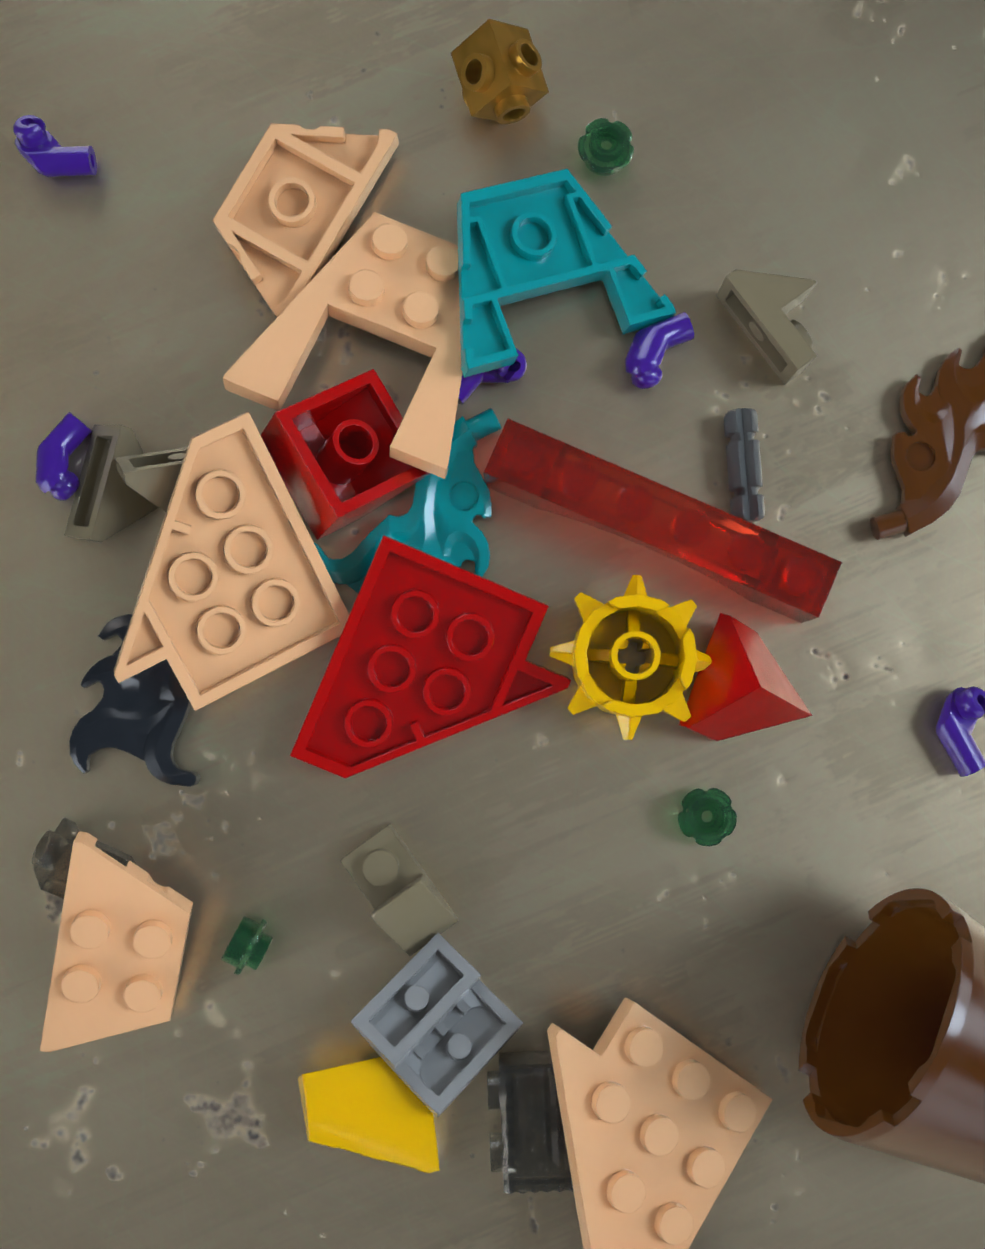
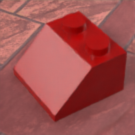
(338, 453)

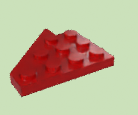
(422, 662)

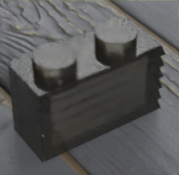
(532, 1137)

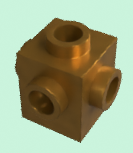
(500, 72)

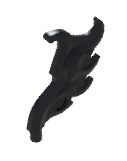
(134, 715)

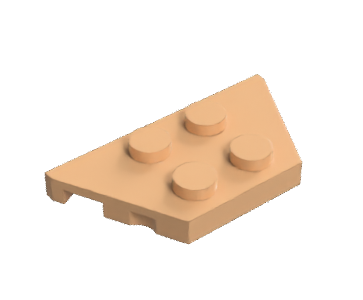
(299, 203)
(114, 950)

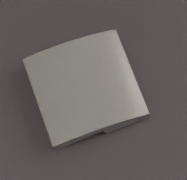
(436, 1024)

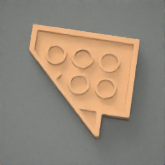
(230, 574)
(648, 1130)

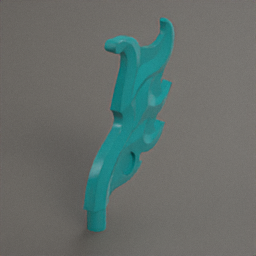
(440, 512)

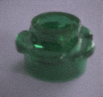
(604, 161)
(722, 821)
(247, 945)

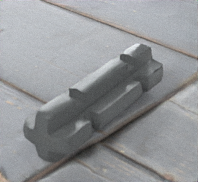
(744, 464)

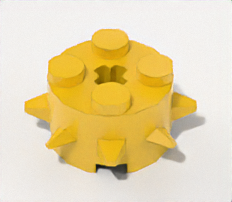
(658, 633)

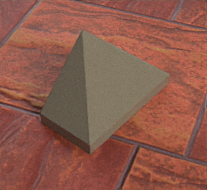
(103, 500)

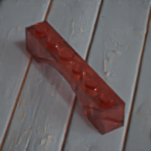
(700, 536)

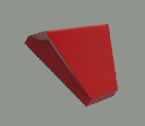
(741, 686)

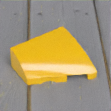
(369, 1113)

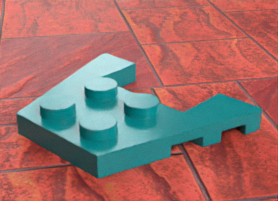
(532, 242)

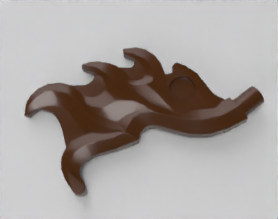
(938, 454)

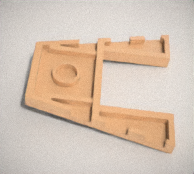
(394, 287)

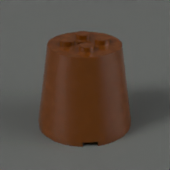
(902, 1036)

